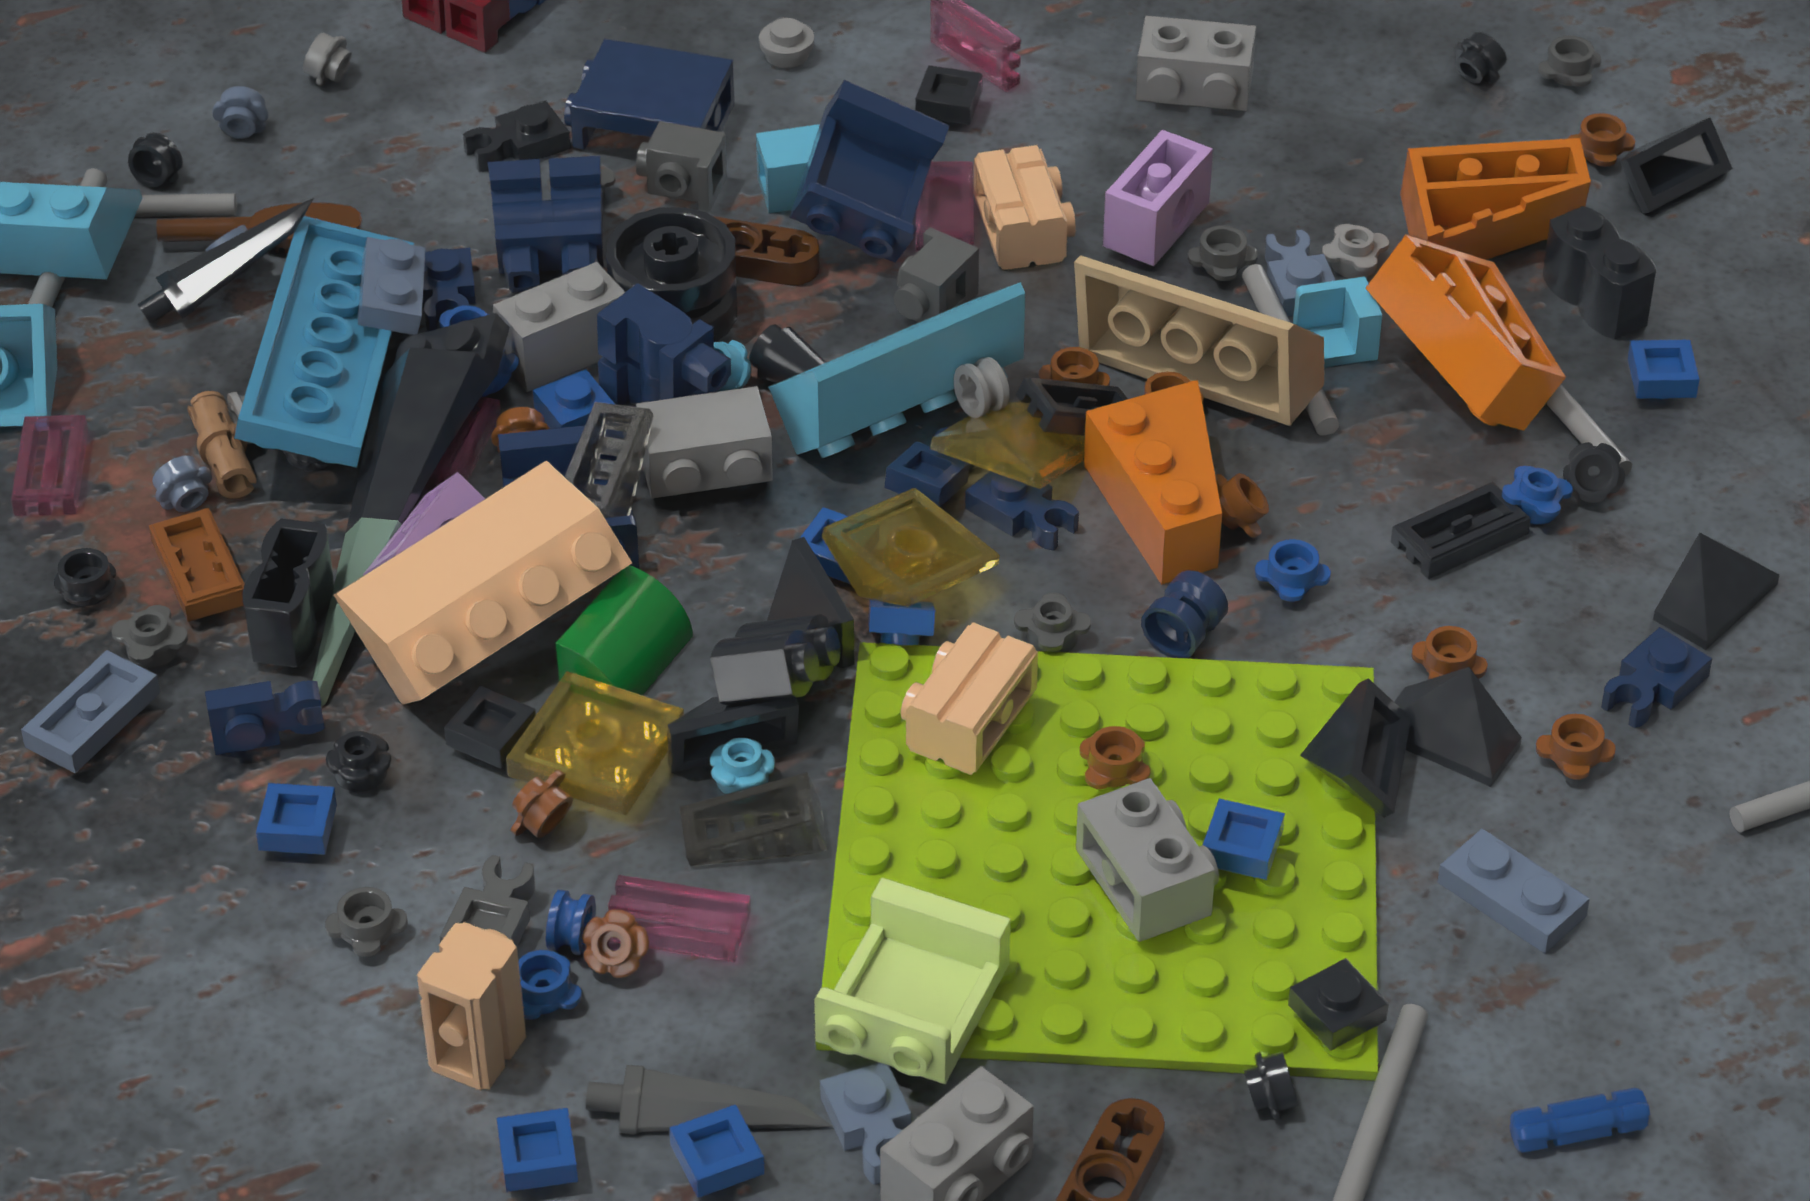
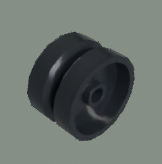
(682, 259)

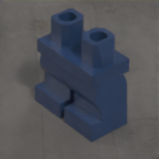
(546, 233)
(655, 351)

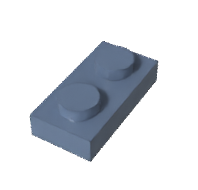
(391, 285)
(90, 711)
(1513, 890)

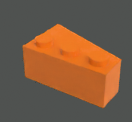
(1492, 193)
(1469, 329)
(1159, 477)

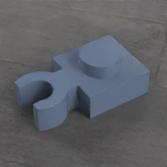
(1294, 268)
(865, 1111)

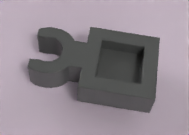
(500, 905)

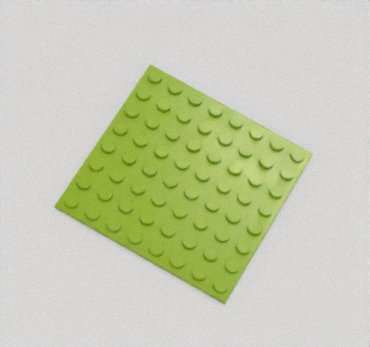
(1008, 846)

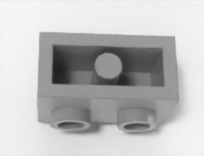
(1195, 63)
(557, 324)
(707, 442)
(1146, 859)
(960, 1144)

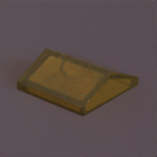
(1011, 445)
(906, 549)

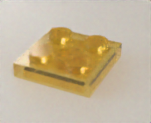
(599, 738)

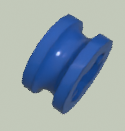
(567, 921)

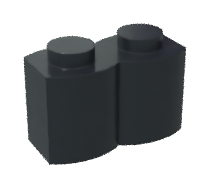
(1599, 272)
(288, 592)
(774, 659)

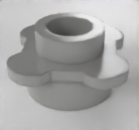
(1355, 250)

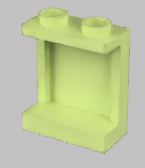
(915, 982)

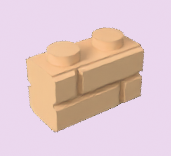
(1022, 207)
(969, 697)
(472, 1005)

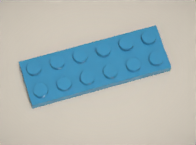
(314, 361)

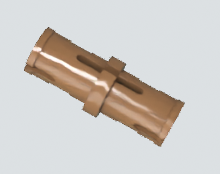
(218, 446)

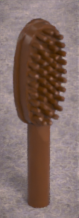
(213, 228)

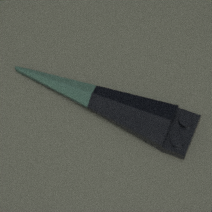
(412, 423)

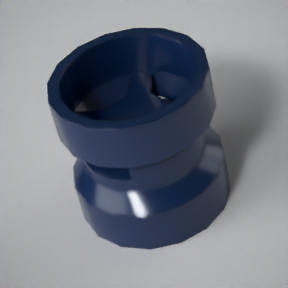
(1184, 614)

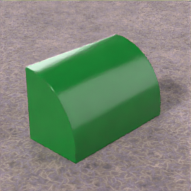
(626, 633)

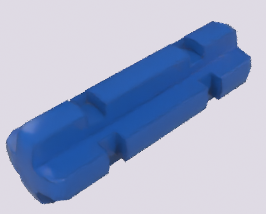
(1579, 1120)

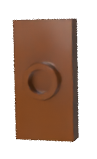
(198, 564)

